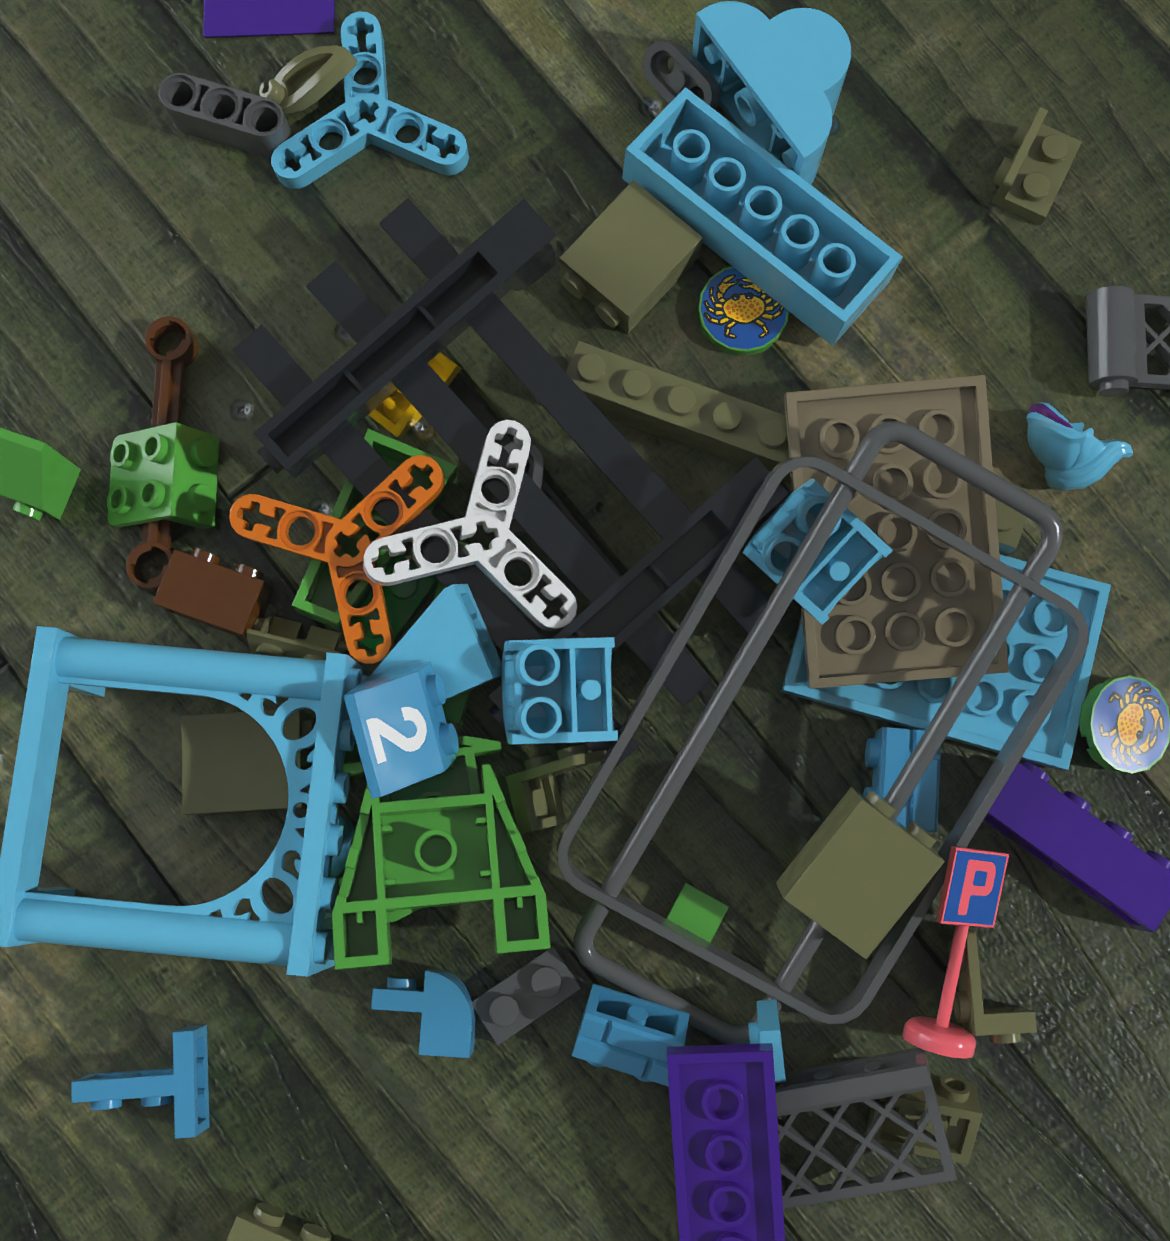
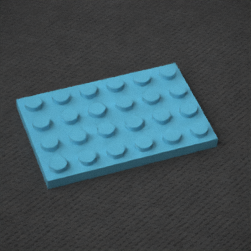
(999, 697)

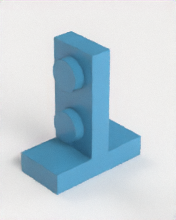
(155, 1087)

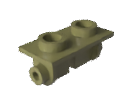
(281, 638)

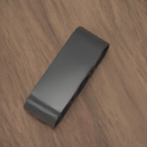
(211, 102)

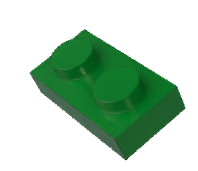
(402, 602)

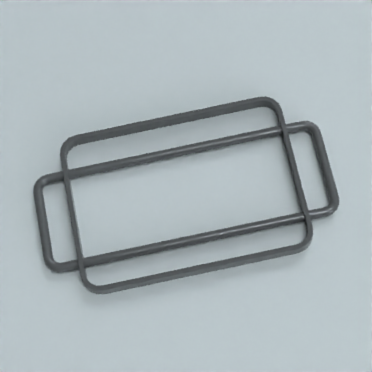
(607, 894)

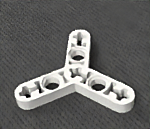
(494, 519)

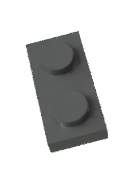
(525, 995)

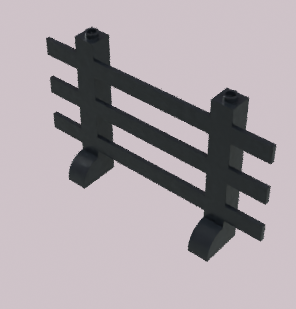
(396, 354)

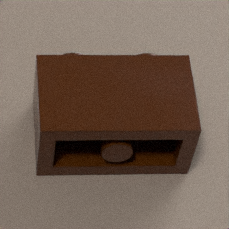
(212, 593)

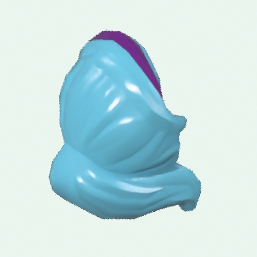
(1069, 454)

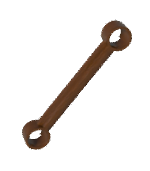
(166, 410)

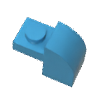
(445, 1006)

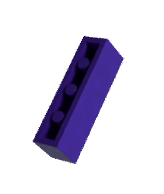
(1082, 848)

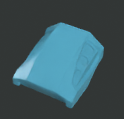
(840, 564)
(566, 680)

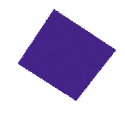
(267, 17)

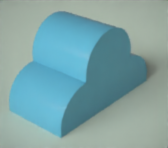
(776, 76)

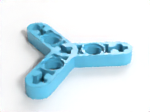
(381, 132)

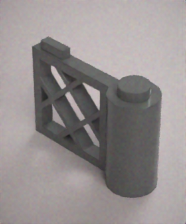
(1119, 339)

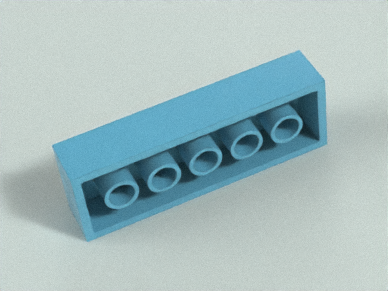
(761, 216)

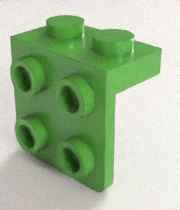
(164, 476)

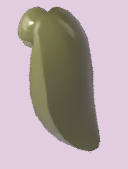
(308, 77)

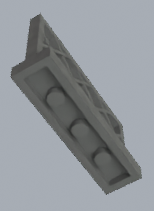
(865, 1082)

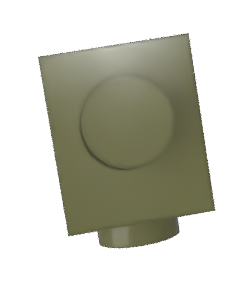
(536, 792)
(1000, 1023)

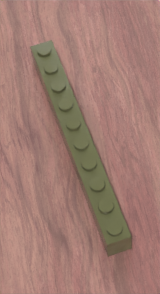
(705, 418)

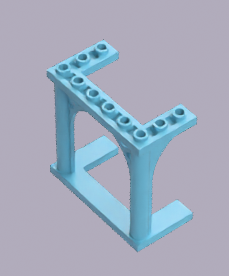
(87, 666)

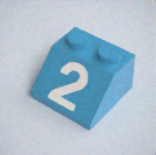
(401, 727)

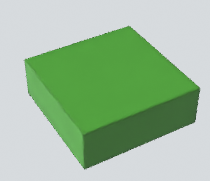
(697, 912)

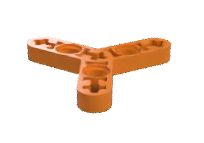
(325, 544)

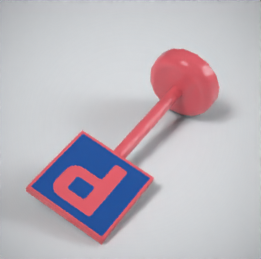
(967, 899)

